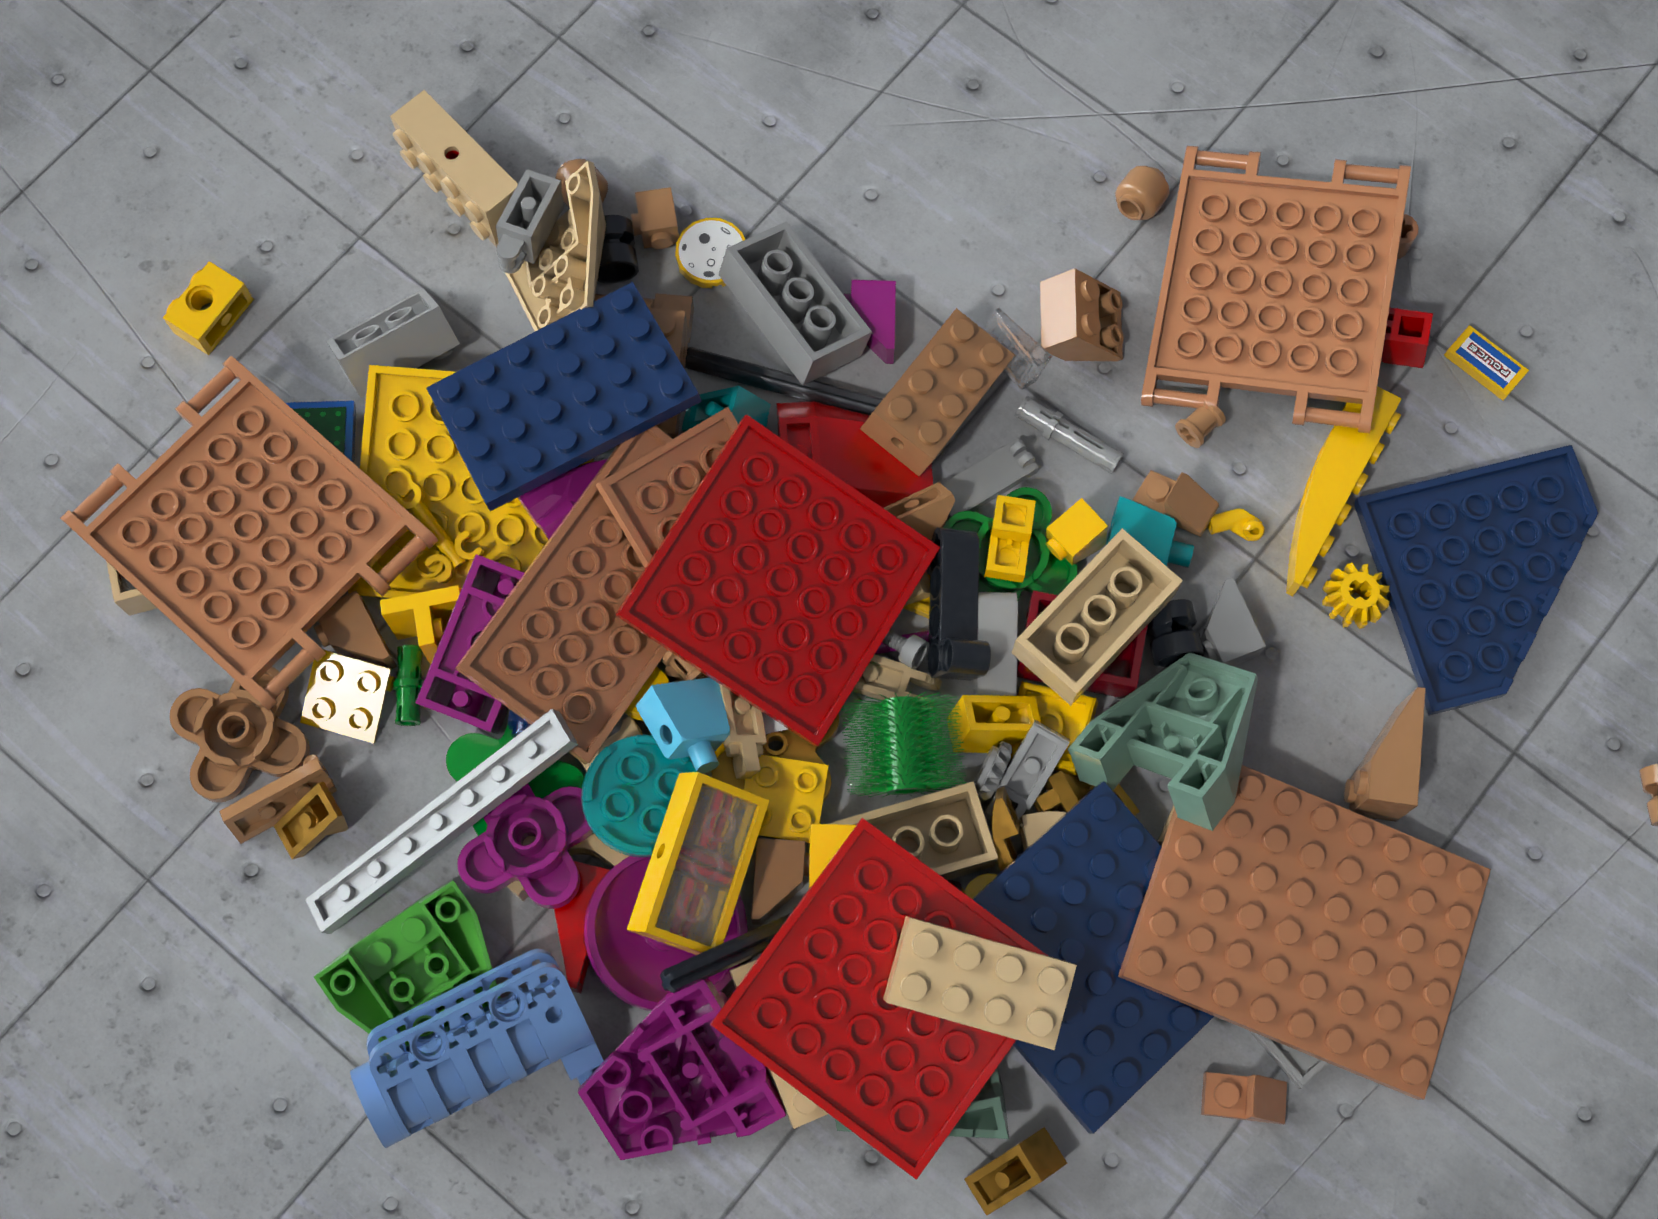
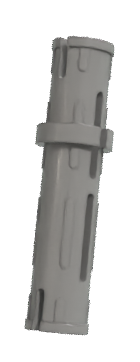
(1061, 430)

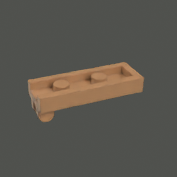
(270, 803)

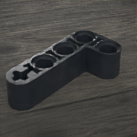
(954, 608)

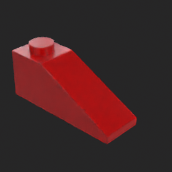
(1406, 337)
(570, 926)

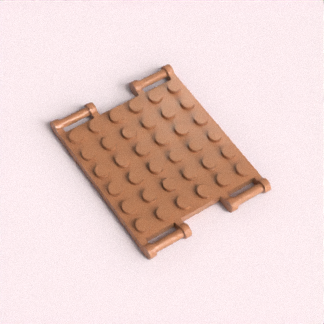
(1277, 286)
(248, 530)

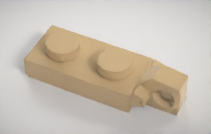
(745, 736)

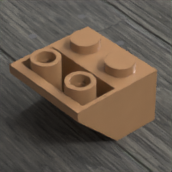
(1080, 318)

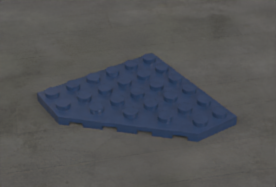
(1477, 567)

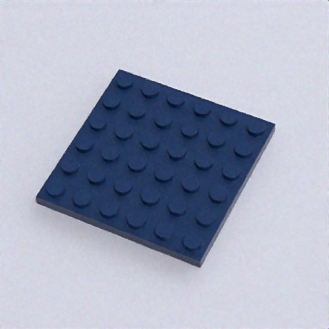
(1079, 903)

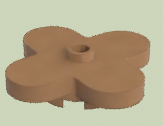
(228, 761)

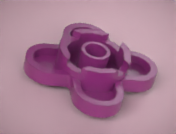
(541, 867)

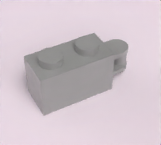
(528, 220)

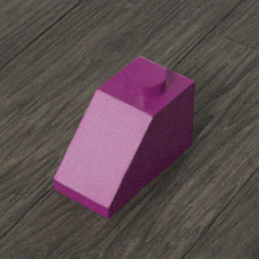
(876, 306)

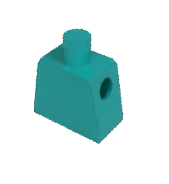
(1151, 530)

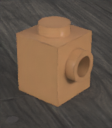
(655, 218)

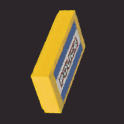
(1486, 362)

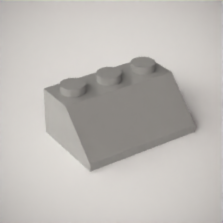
(395, 337)

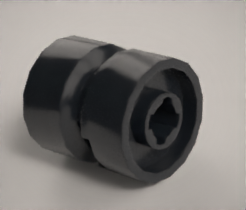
(618, 255)
(1174, 633)

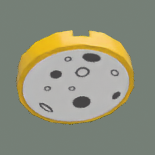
(702, 250)

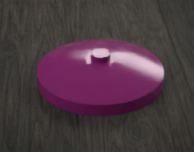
(628, 961)

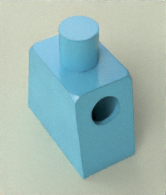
(687, 720)

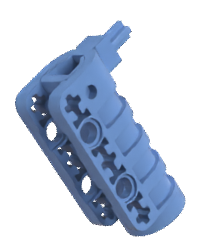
(475, 1051)

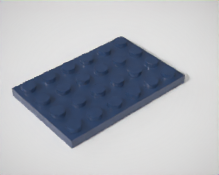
(562, 396)

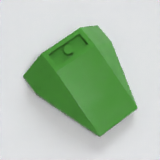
(409, 961)

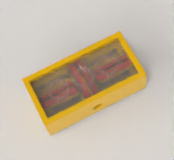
(698, 863)

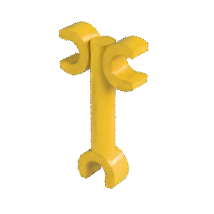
(453, 553)

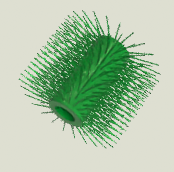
(904, 745)

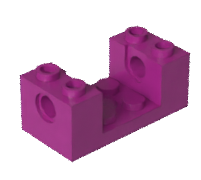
(444, 686)

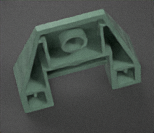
(1179, 725)

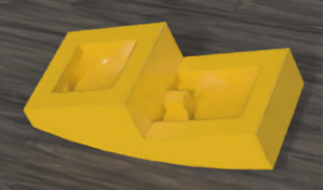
(1010, 538)

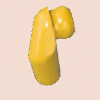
(1238, 522)

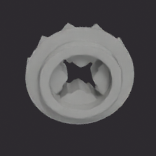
(992, 770)

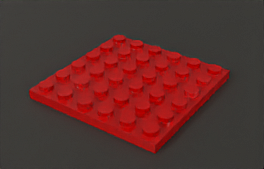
(778, 581)
(820, 1013)

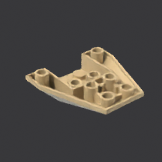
(570, 259)

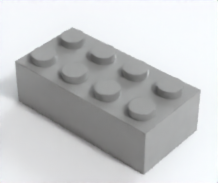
(794, 302)

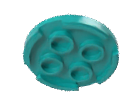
(630, 793)

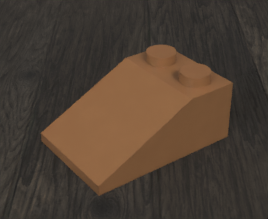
(1389, 774)

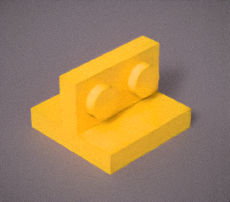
(421, 616)

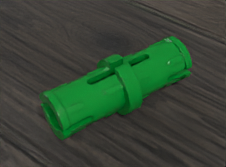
(408, 685)

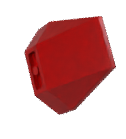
(836, 442)

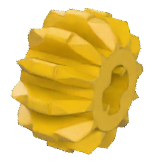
(1352, 581)

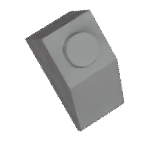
(1230, 629)

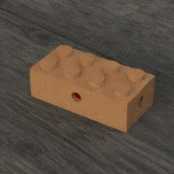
(937, 392)

